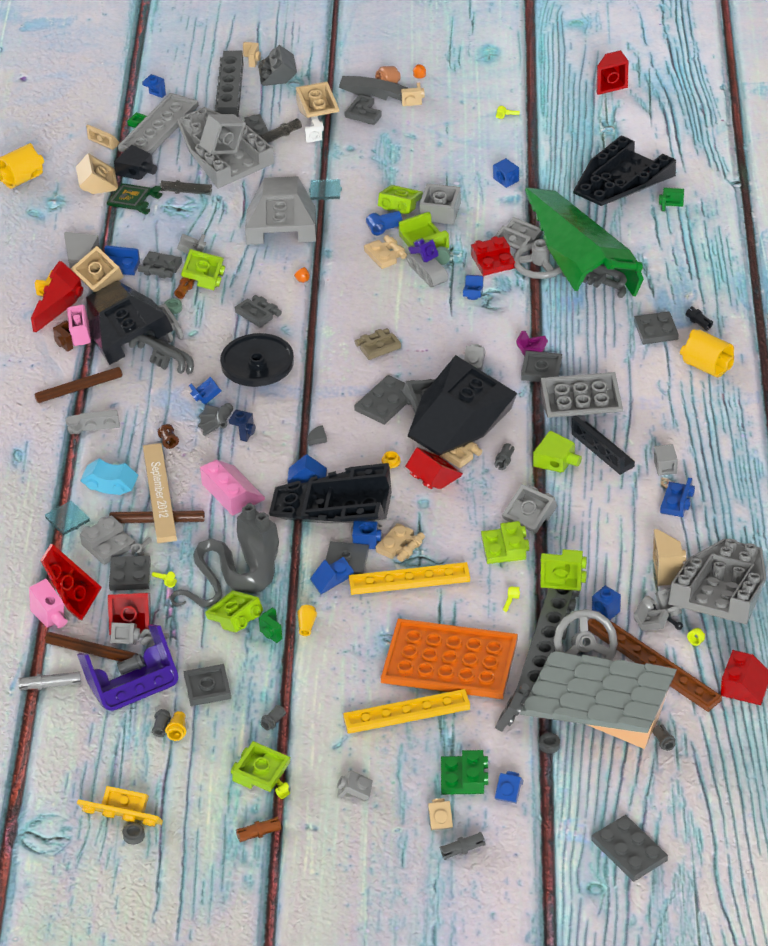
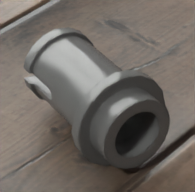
(131, 664)
(162, 718)
(269, 721)
(667, 741)

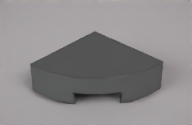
(317, 436)

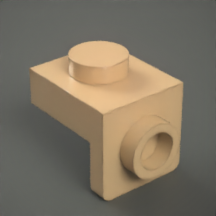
(251, 51)
(412, 96)
(440, 814)

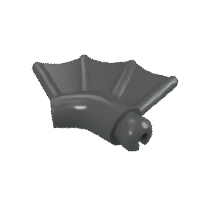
(214, 417)

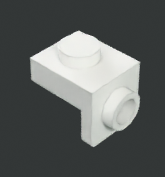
(314, 132)

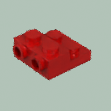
(492, 255)

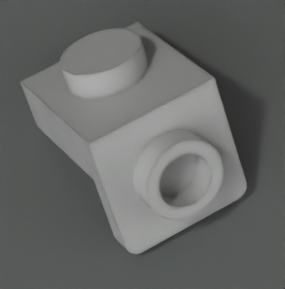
(187, 243)
(474, 355)
(663, 600)
(650, 619)
(124, 633)
(355, 785)

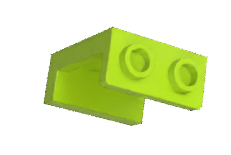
(422, 227)

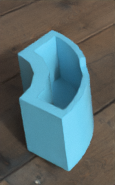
(109, 477)

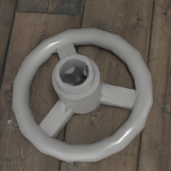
(540, 257)
(577, 639)

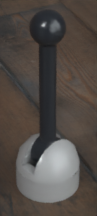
(651, 605)

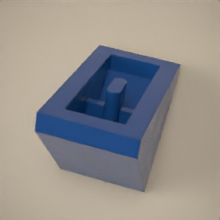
(305, 469)

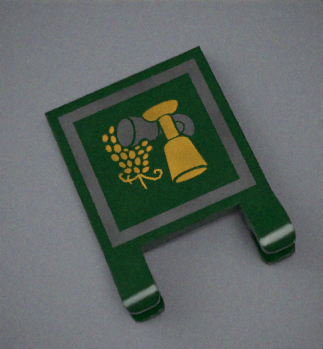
(133, 197)

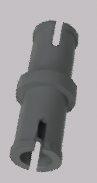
(462, 845)

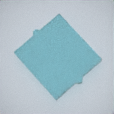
(325, 189)
(67, 518)

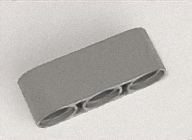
(431, 272)

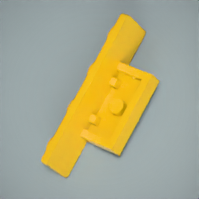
(122, 803)

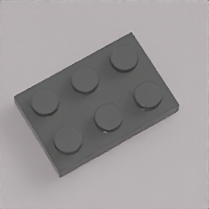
(383, 400)
(629, 848)

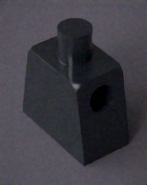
(134, 163)

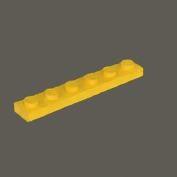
(409, 578)
(406, 711)

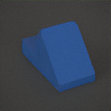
(331, 575)

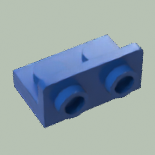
(125, 258)
(677, 498)

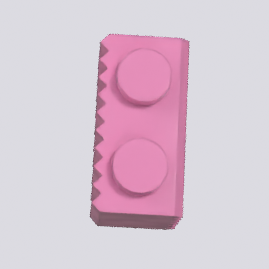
(78, 325)

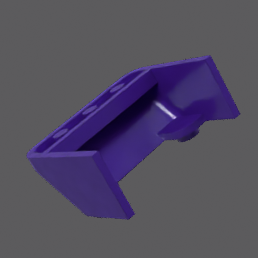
(131, 687)

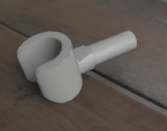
(139, 547)
(146, 635)

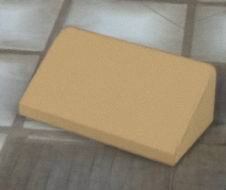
(102, 137)

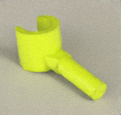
(501, 112)
(168, 579)
(513, 592)
(282, 789)

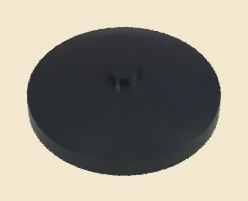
(257, 359)

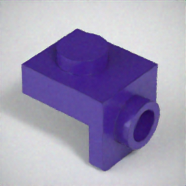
(425, 248)

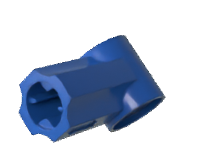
(380, 223)

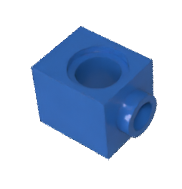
(506, 172)
(366, 533)
(606, 602)

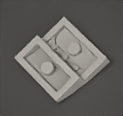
(519, 233)

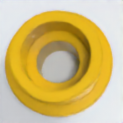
(392, 458)

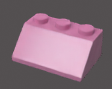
(229, 486)

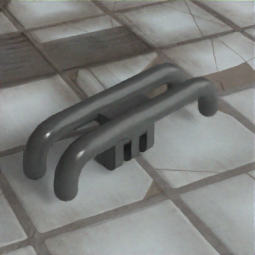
(598, 276)
(163, 352)

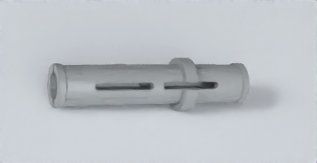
(54, 680)

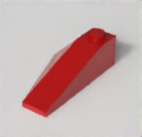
(57, 297)
(71, 582)

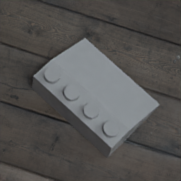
(581, 394)

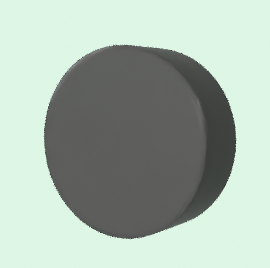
(549, 743)
(133, 833)

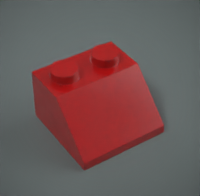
(612, 73)
(432, 469)
(130, 609)
(744, 678)

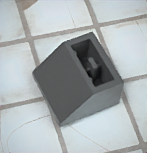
(277, 67)

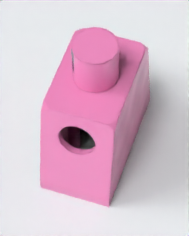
(47, 604)

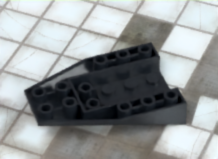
(622, 172)
(121, 315)
(459, 408)

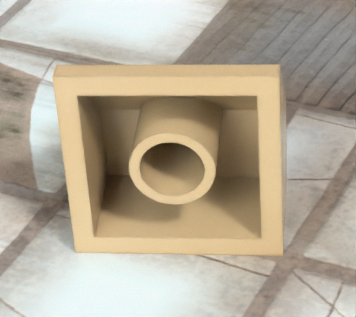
(96, 175)
(97, 270)
(667, 557)

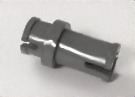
(503, 458)

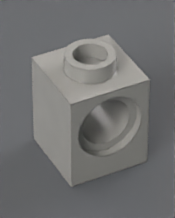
(665, 459)

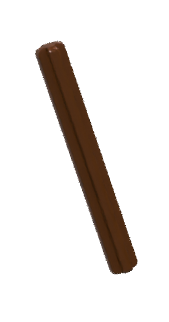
(78, 385)
(147, 516)
(88, 647)

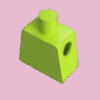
(555, 453)

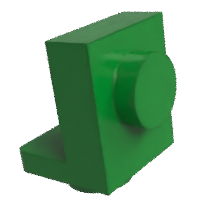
(671, 197)
(269, 626)

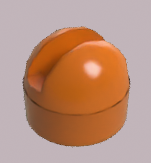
(419, 71)
(302, 275)

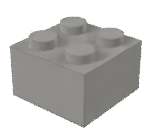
(222, 133)
(441, 202)

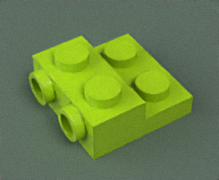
(399, 199)
(204, 269)
(505, 543)
(563, 570)
(235, 611)
(259, 767)

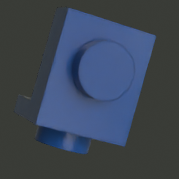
(156, 85)
(473, 287)
(205, 391)
(508, 787)

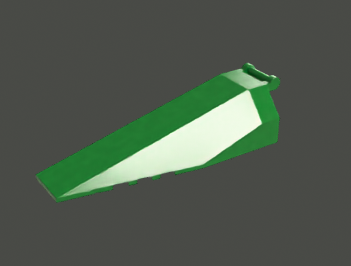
(579, 242)

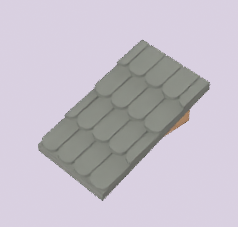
(601, 693)

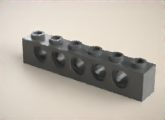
(229, 83)

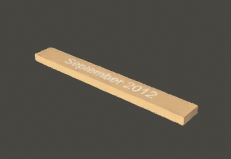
(159, 493)

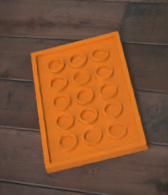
(449, 658)

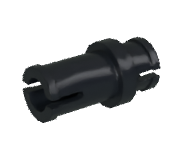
(697, 317)

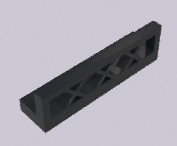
(601, 446)

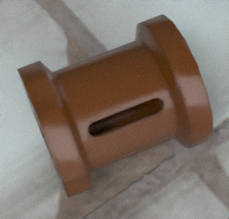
(168, 436)

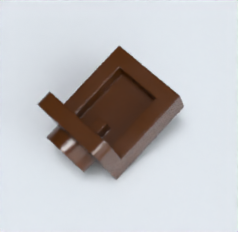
(62, 336)

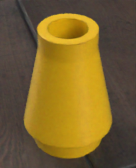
(306, 619)
(177, 727)

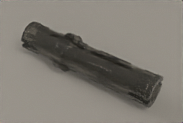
(284, 130)
(183, 187)

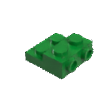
(464, 773)

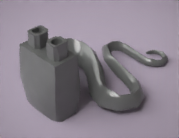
(259, 546)

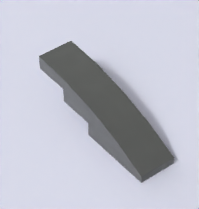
(371, 86)

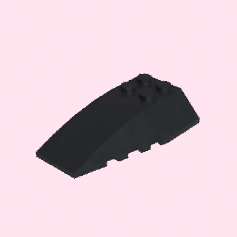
(344, 497)

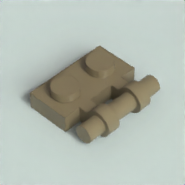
(378, 343)

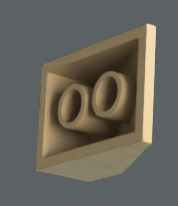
(316, 100)

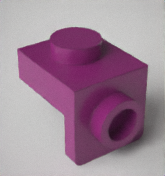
(534, 344)

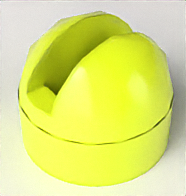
(692, 639)

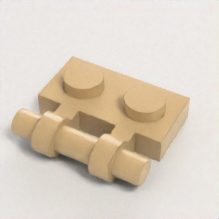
(381, 253)
(462, 455)
(395, 542)

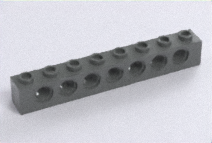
(556, 606)

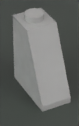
(79, 245)

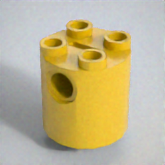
(20, 166)
(708, 353)

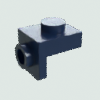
(245, 423)

